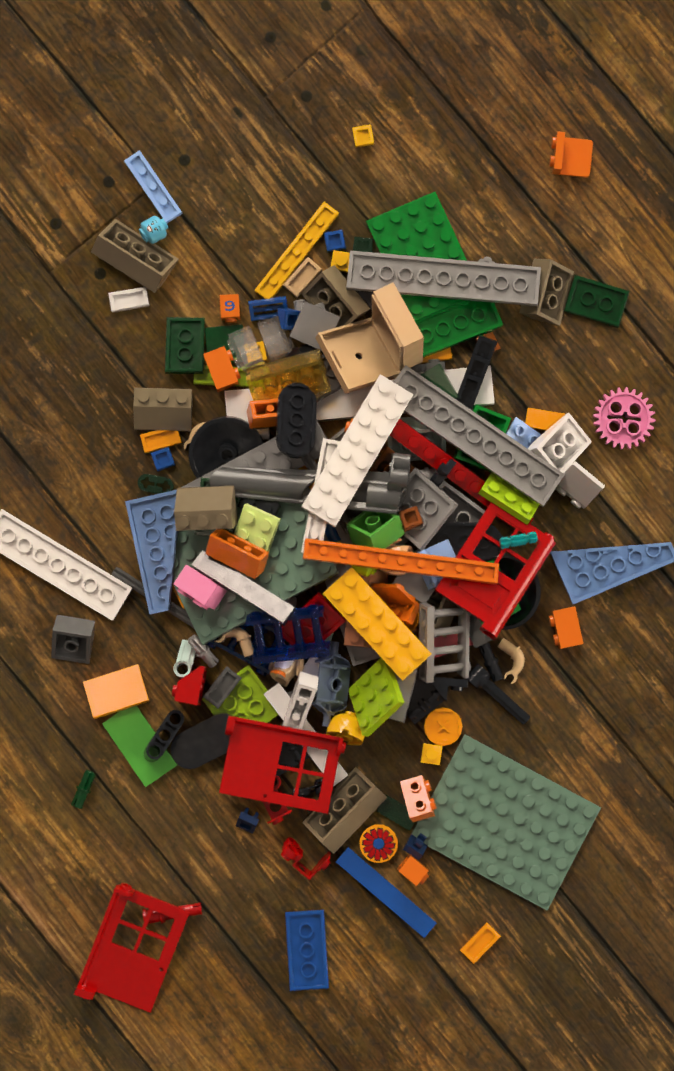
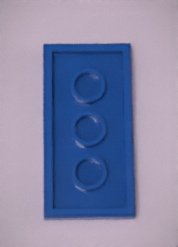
(306, 950)

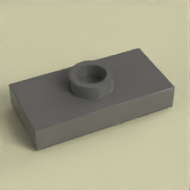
(222, 687)

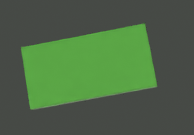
(131, 735)

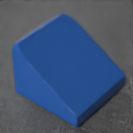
(287, 317)

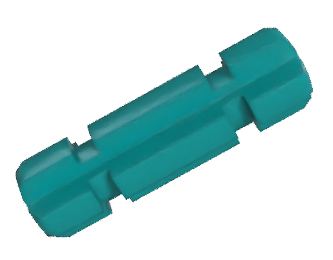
(517, 540)

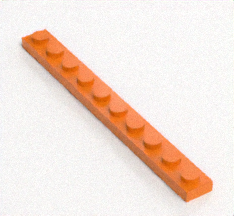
(400, 561)

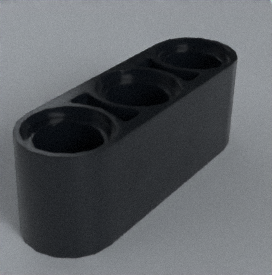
(170, 729)

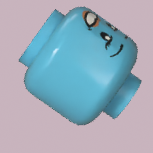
(153, 229)

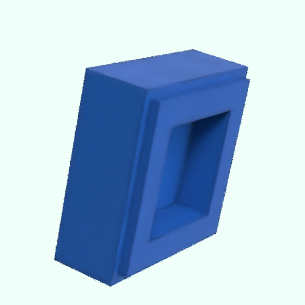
(334, 241)
(163, 459)

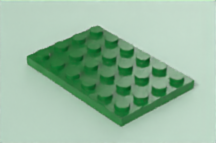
(421, 231)

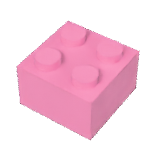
(198, 586)

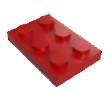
(329, 622)

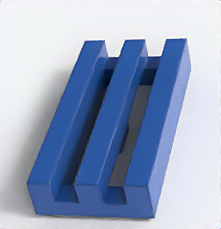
(266, 308)

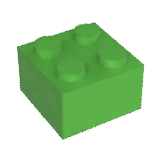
(375, 529)

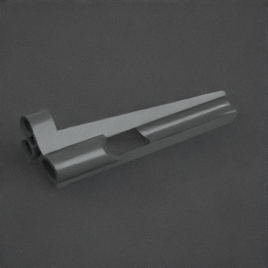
(377, 493)

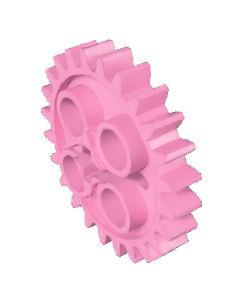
(624, 401)

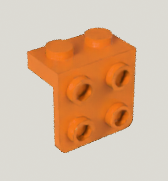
(571, 156)
(398, 600)

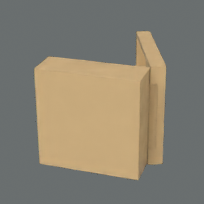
(383, 341)

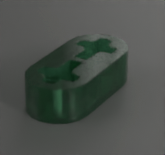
(157, 480)

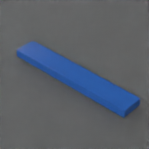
(386, 892)

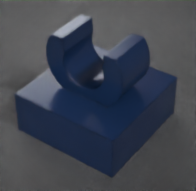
(247, 821)
(416, 846)

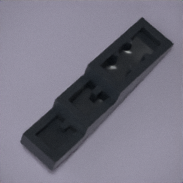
(476, 371)

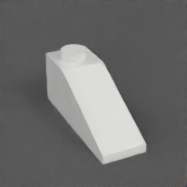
(301, 700)

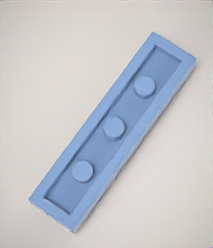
(153, 186)

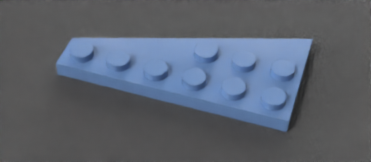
(155, 545)
(600, 569)

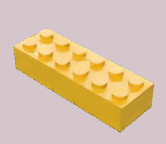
(377, 624)

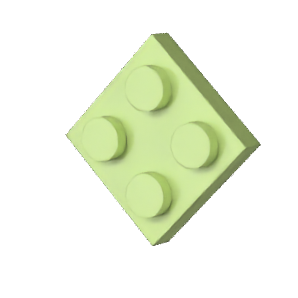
(257, 526)

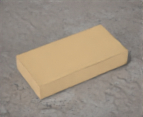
(302, 277)

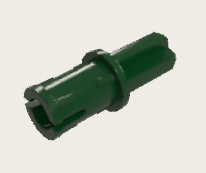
(83, 789)

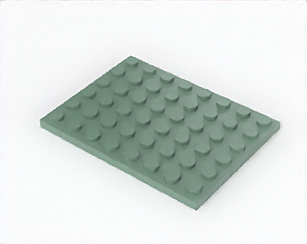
(284, 573)
(507, 822)

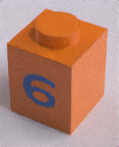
(230, 308)

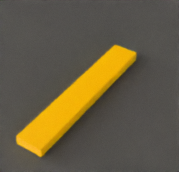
(297, 251)

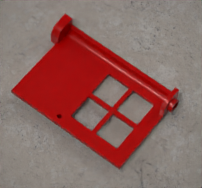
(496, 602)
(254, 761)
(123, 971)

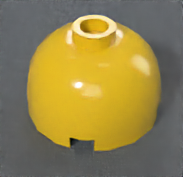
(347, 727)

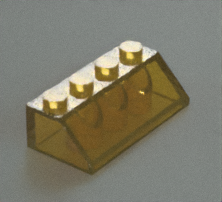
(271, 378)

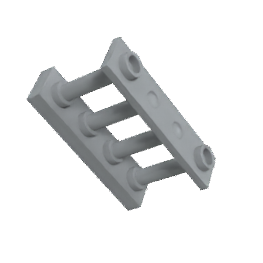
(427, 633)

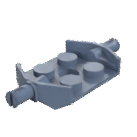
(327, 698)

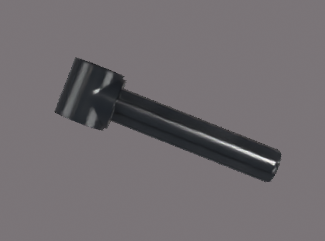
(480, 679)

